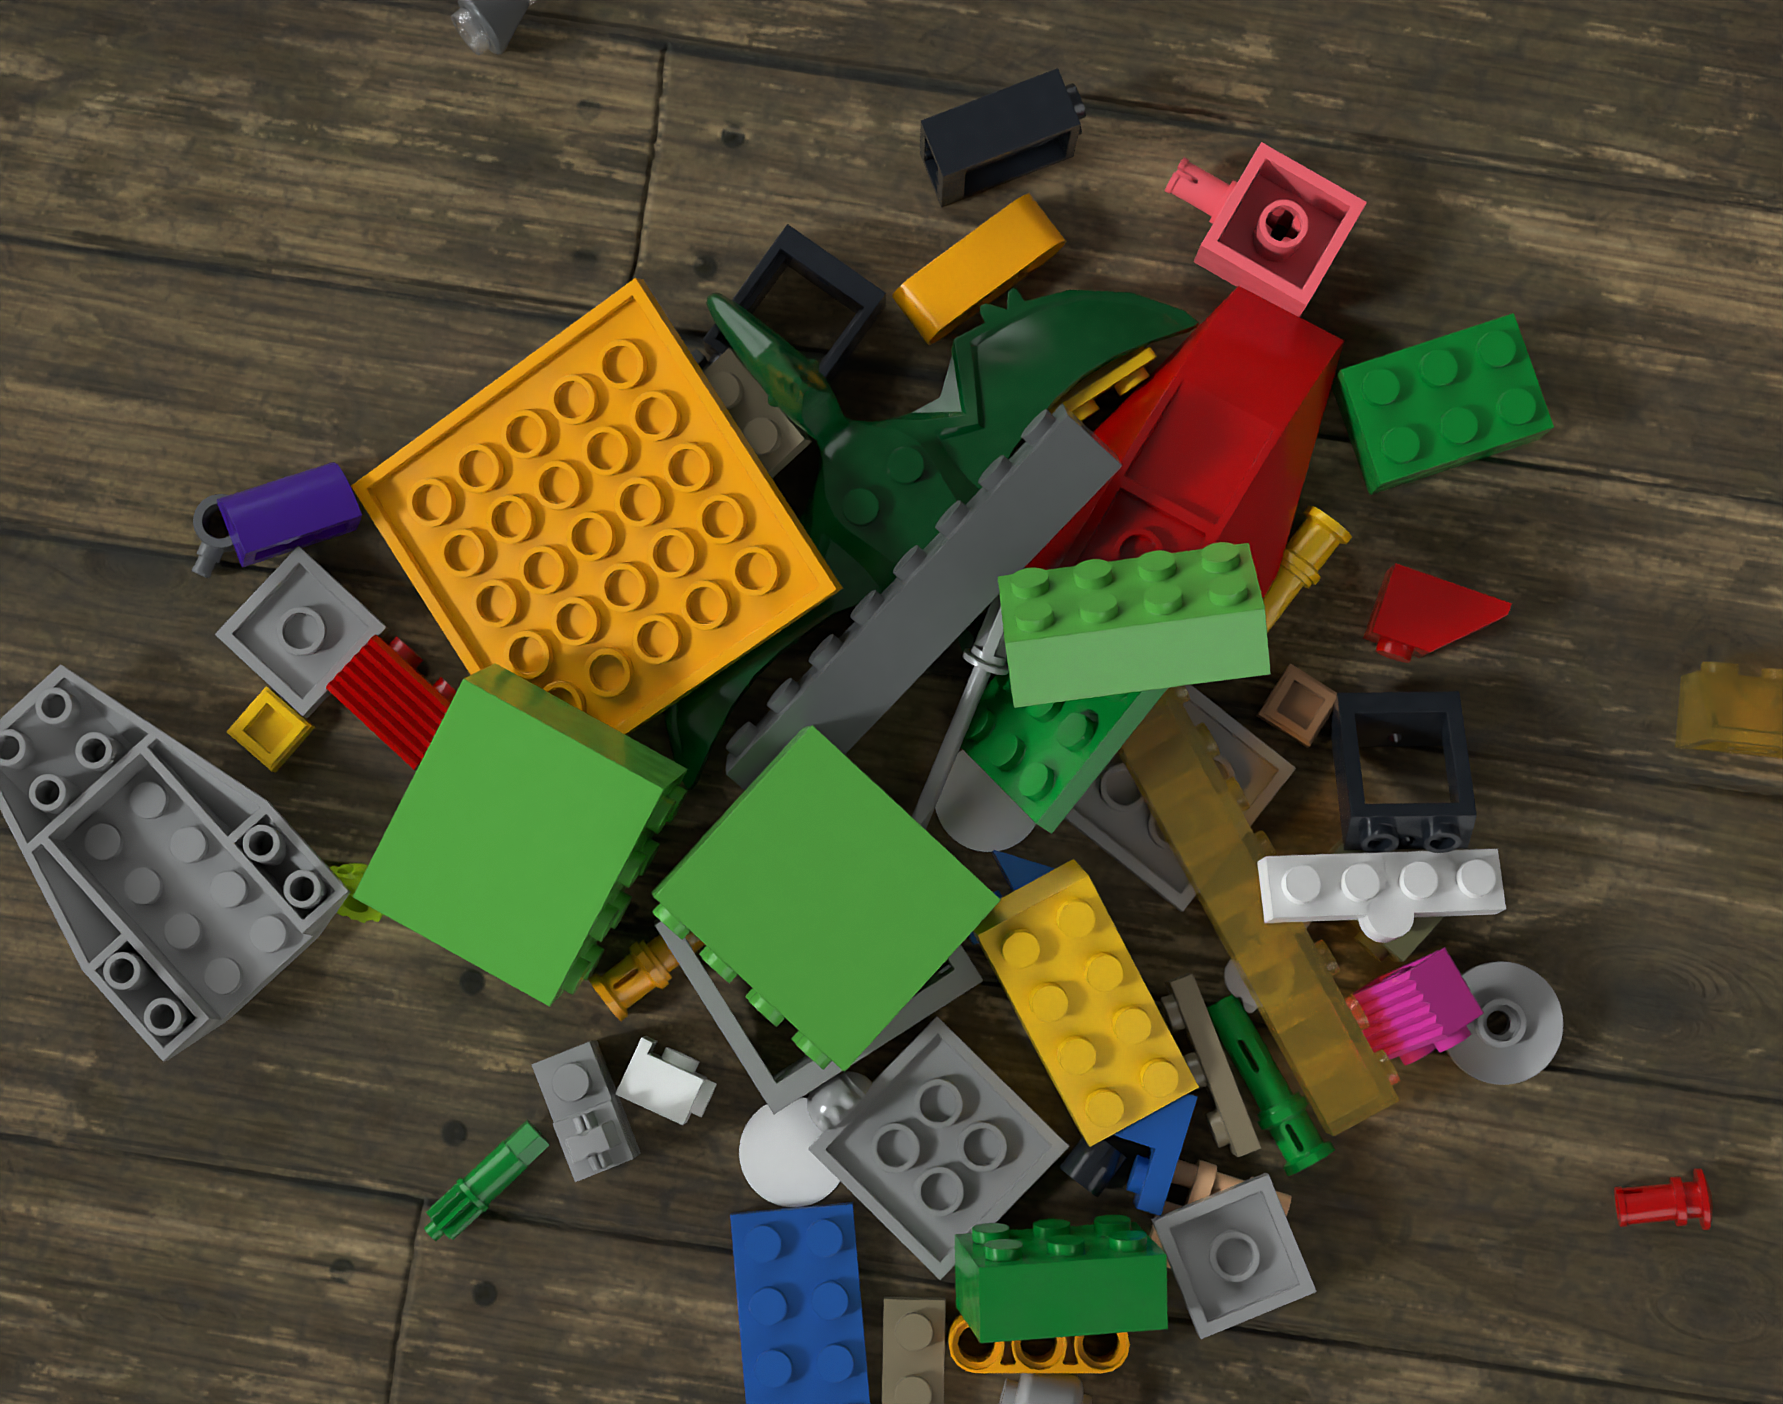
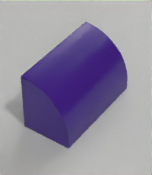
(290, 513)

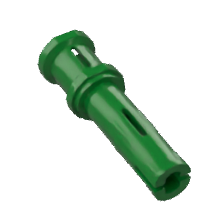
(1269, 1088)

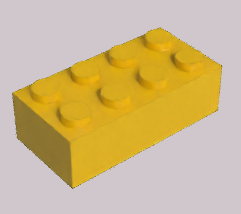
(1083, 1002)

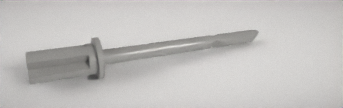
(988, 657)

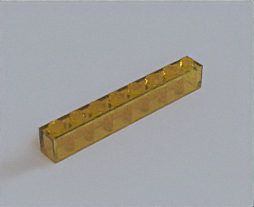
(1276, 961)

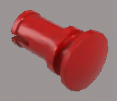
(1666, 1202)

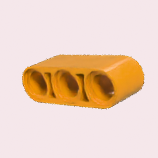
(978, 268)
(1064, 1357)

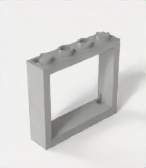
(805, 1074)

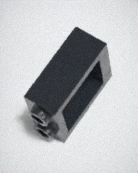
(1001, 136)
(825, 272)
(1402, 720)

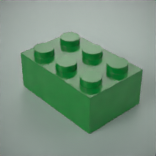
(1441, 404)
(1060, 1279)

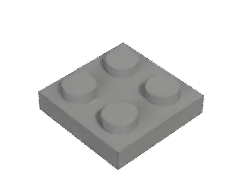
(300, 630)
(1233, 1255)

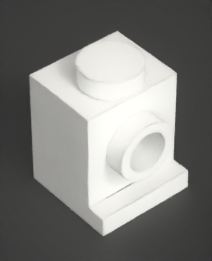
(665, 1083)

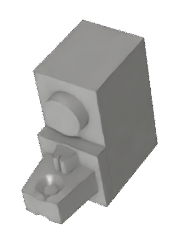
(586, 1110)

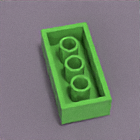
(1133, 624)

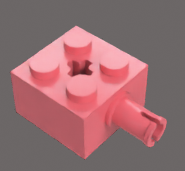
(1247, 211)

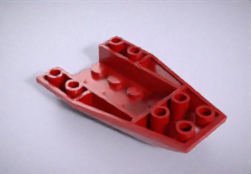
(1211, 443)

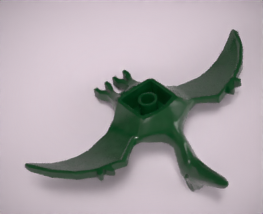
(896, 477)

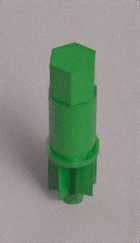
(485, 1182)

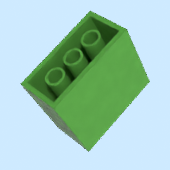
(522, 834)
(822, 900)

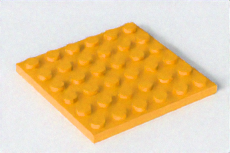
(599, 521)

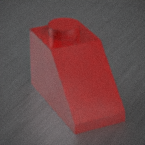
(1426, 613)

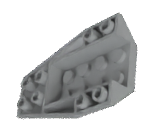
(155, 862)

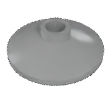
(1531, 1030)

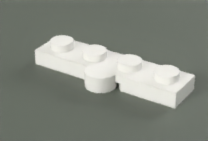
(1381, 888)

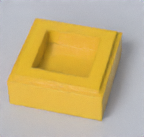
(270, 729)

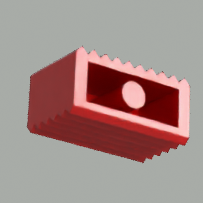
(393, 696)

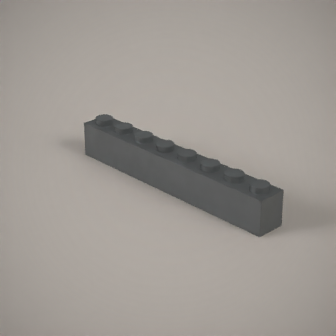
(934, 592)

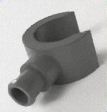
(211, 548)

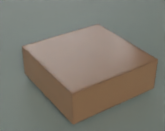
(1298, 705)

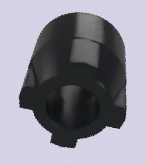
(1093, 1165)

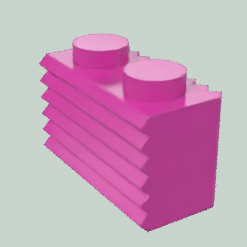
(1418, 1008)

